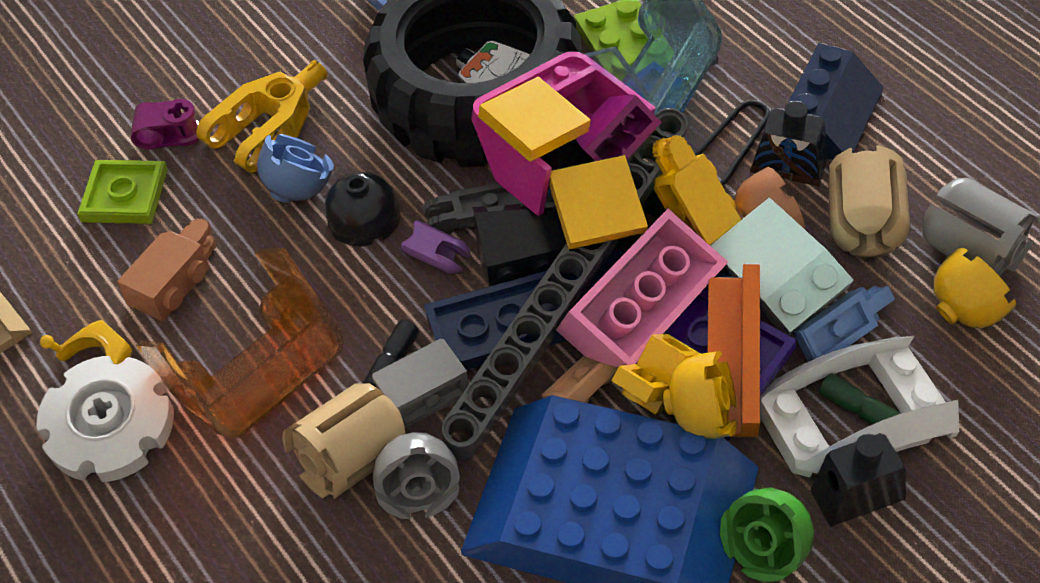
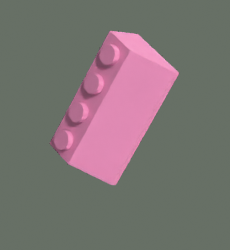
(642, 293)

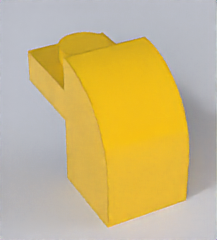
(652, 373)

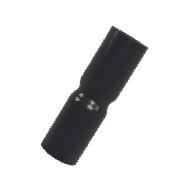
(395, 347)

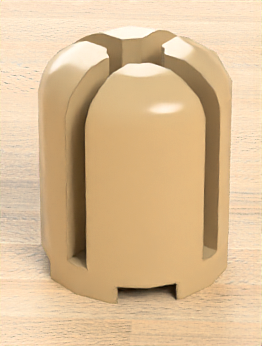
(868, 202)
(343, 438)

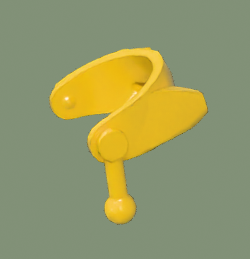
(94, 335)

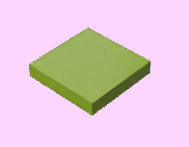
(123, 191)

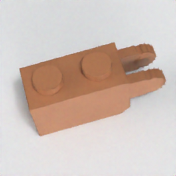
(168, 270)

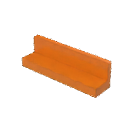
(736, 333)

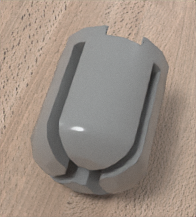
(987, 211)

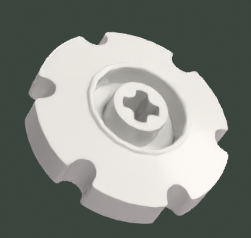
(105, 418)

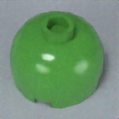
(767, 533)

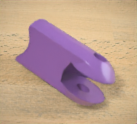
(435, 247)

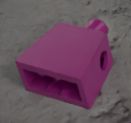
(615, 130)

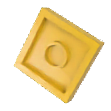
(534, 118)
(597, 202)

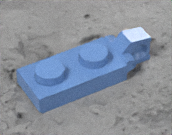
(843, 321)

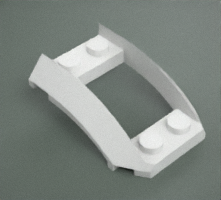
(921, 405)

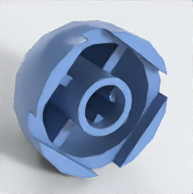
(292, 169)

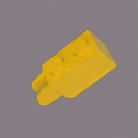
(692, 189)

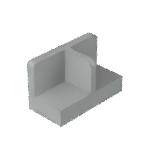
(423, 381)

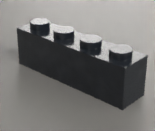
(520, 242)

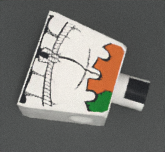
(489, 62)

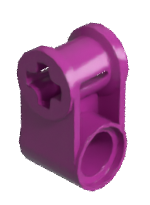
(162, 124)

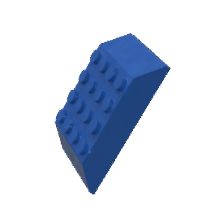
(607, 498)

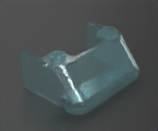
(675, 57)

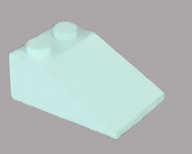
(795, 269)

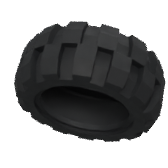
(416, 33)

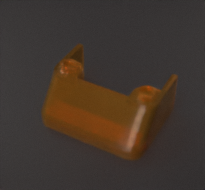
(267, 371)

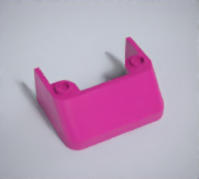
(579, 82)

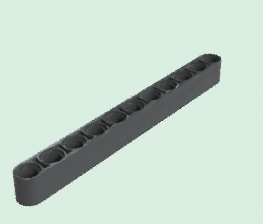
(543, 323)

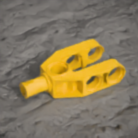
(275, 94)

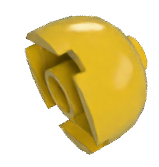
(970, 292)
(702, 396)

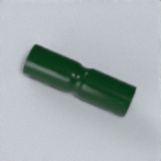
(855, 400)

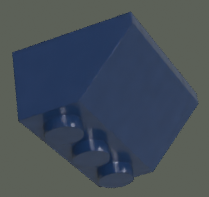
(841, 93)

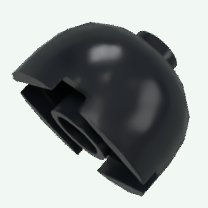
(361, 209)

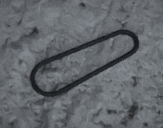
(748, 144)

